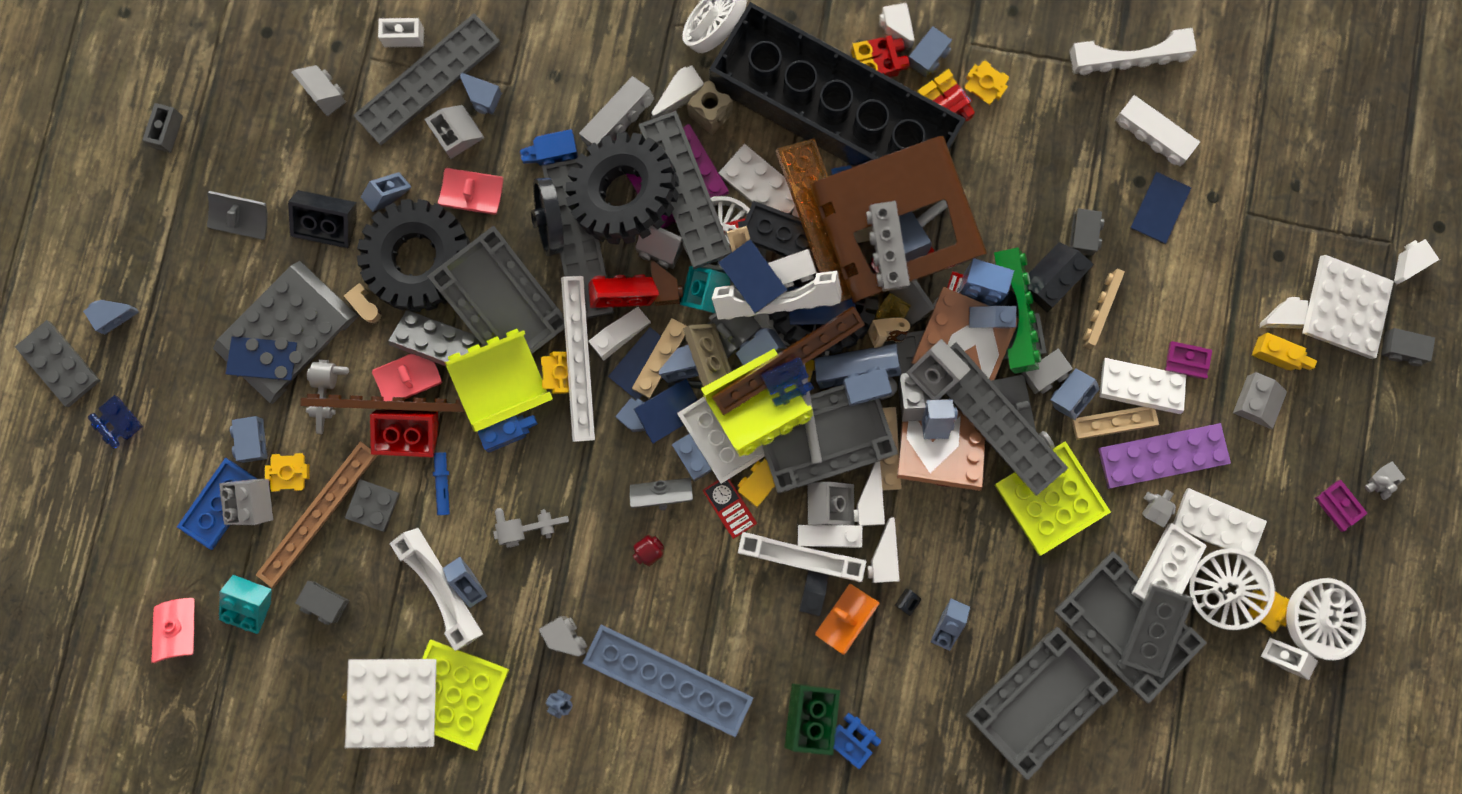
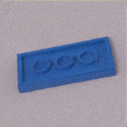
(205, 516)

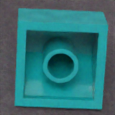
(701, 286)

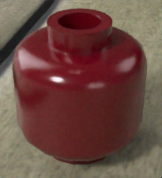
(648, 550)

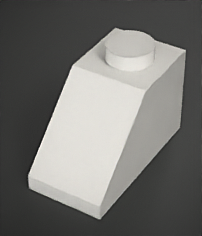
(897, 23)
(1413, 260)
(1287, 314)
(1289, 658)

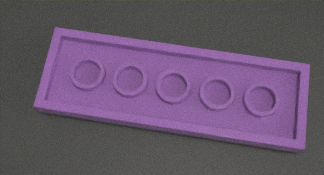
(1164, 455)

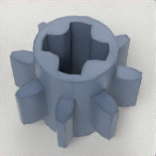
(559, 704)

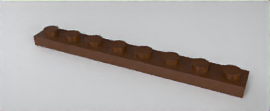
(806, 349)
(378, 402)

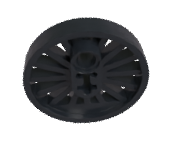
(547, 216)

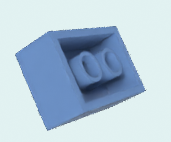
(986, 282)

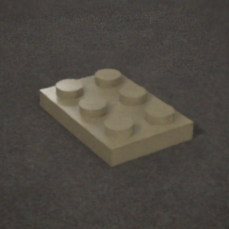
(707, 352)

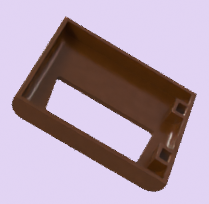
(913, 180)

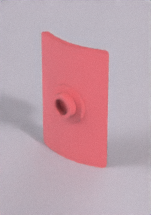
(471, 191)
(406, 377)
(173, 629)

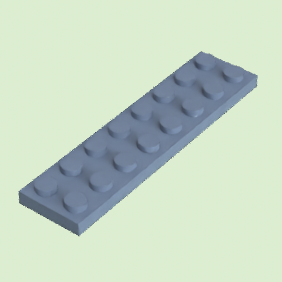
(668, 680)

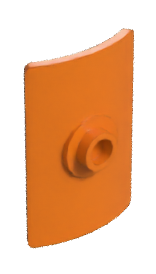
(847, 619)

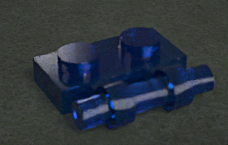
(785, 376)
(121, 419)

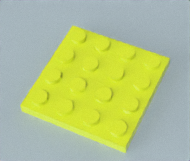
(1058, 510)
(464, 693)

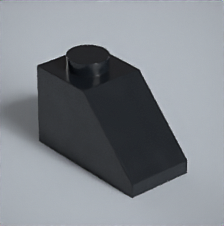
(814, 593)

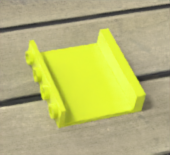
(497, 380)
(756, 419)

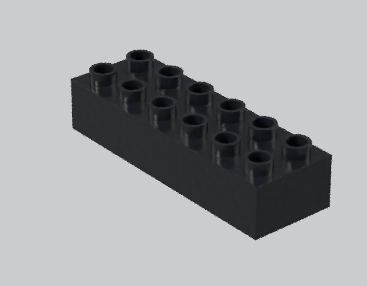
(824, 92)

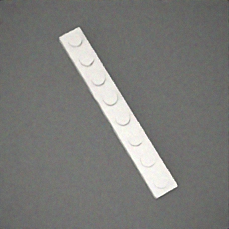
(577, 358)

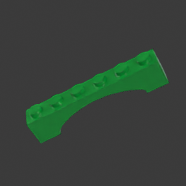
(1023, 354)

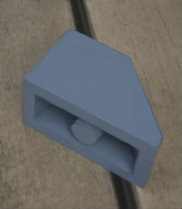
(481, 93)
(384, 191)
(108, 315)
(992, 317)
(679, 366)
(464, 582)

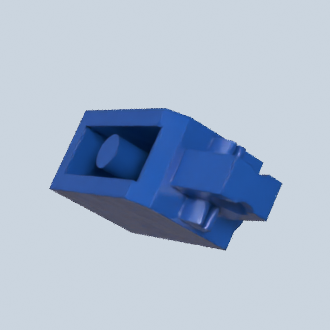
(551, 149)
(506, 432)

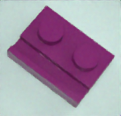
(1188, 360)
(1341, 505)

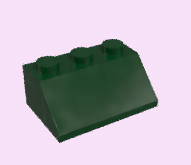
(812, 719)

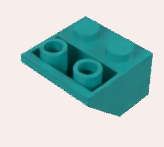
(244, 604)

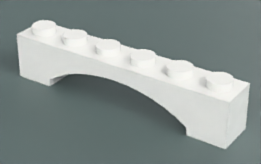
(1090, 57)
(821, 291)
(416, 552)
(801, 557)

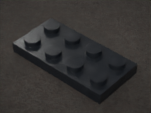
(776, 230)

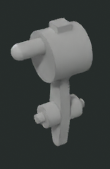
(323, 376)
(512, 531)

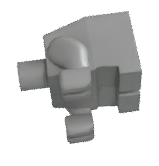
(1385, 480)
(1159, 507)

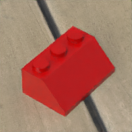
(622, 291)
(403, 432)

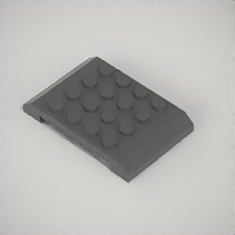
(497, 292)
(290, 310)
(846, 438)
(1103, 616)
(1041, 702)

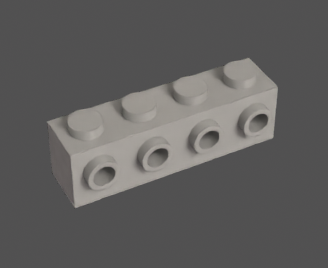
(618, 112)
(888, 246)

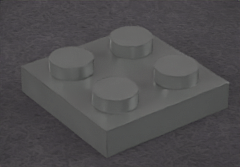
(372, 505)

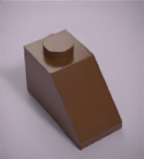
(667, 286)

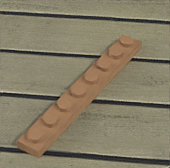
(316, 515)

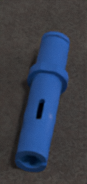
(441, 483)

